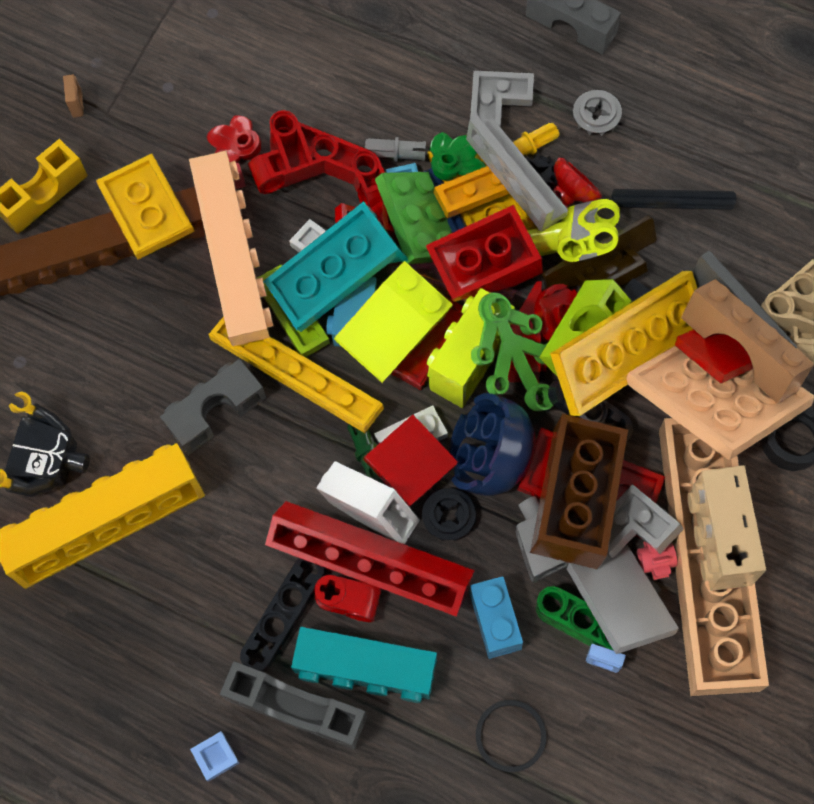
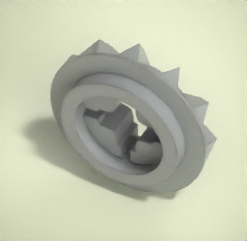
(588, 103)

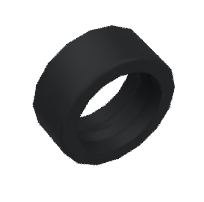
(782, 458)

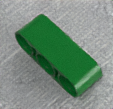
(564, 620)

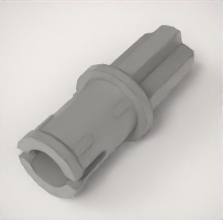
(396, 148)

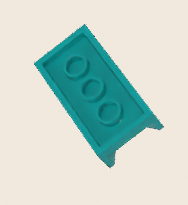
(333, 266)

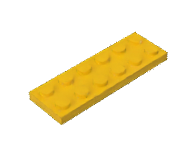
(601, 357)

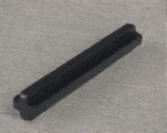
(674, 199)

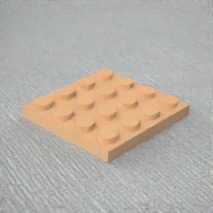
(722, 415)

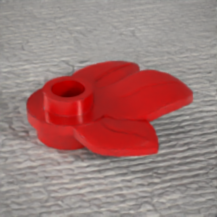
(236, 139)

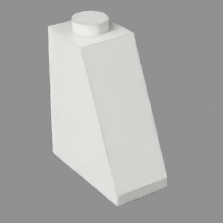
(368, 502)

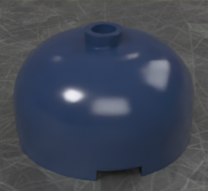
(507, 450)

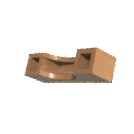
(776, 363)

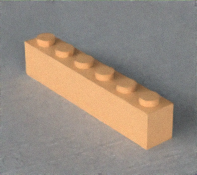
(229, 248)

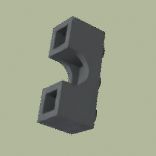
(592, 20)
(231, 386)

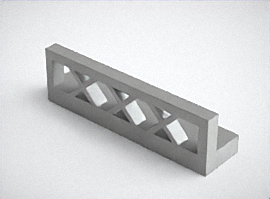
(515, 173)

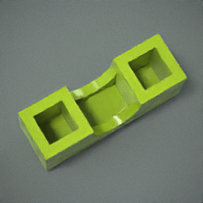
(591, 305)

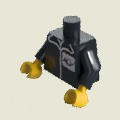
(40, 452)

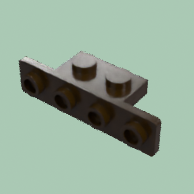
(620, 264)

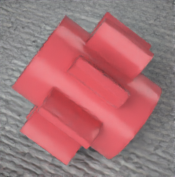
(657, 563)

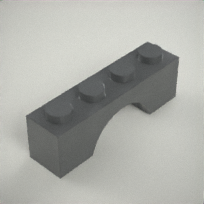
(293, 706)

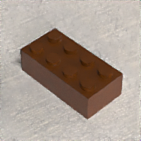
(579, 491)

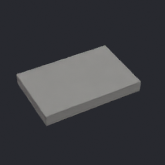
(623, 601)

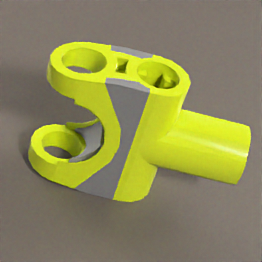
(576, 232)

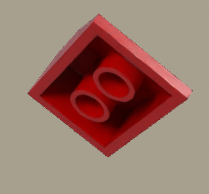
(486, 255)

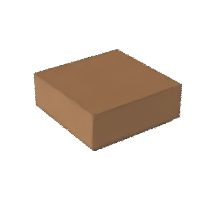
(73, 95)

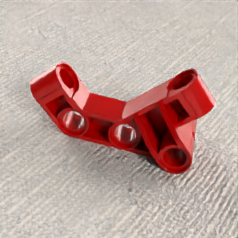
(296, 159)

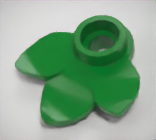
(453, 157)

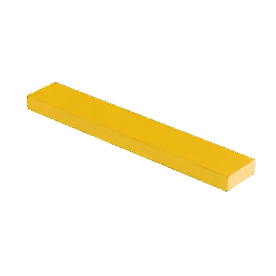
(305, 378)

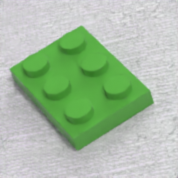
(413, 212)

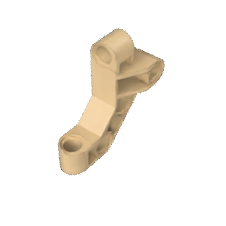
(795, 311)

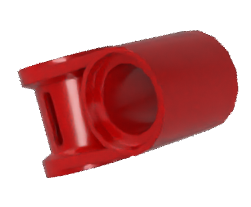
(355, 598)

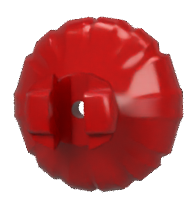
(573, 184)

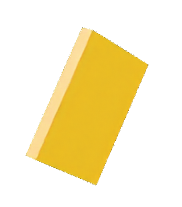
(145, 206)

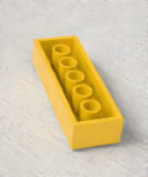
(98, 516)

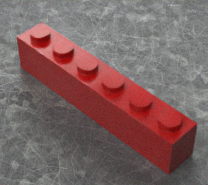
(369, 558)

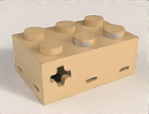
(726, 528)

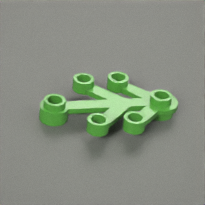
(511, 348)

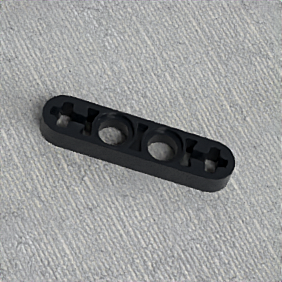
(286, 614)

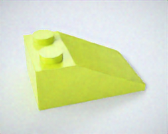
(393, 321)

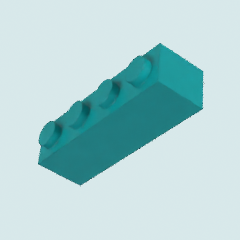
(364, 663)

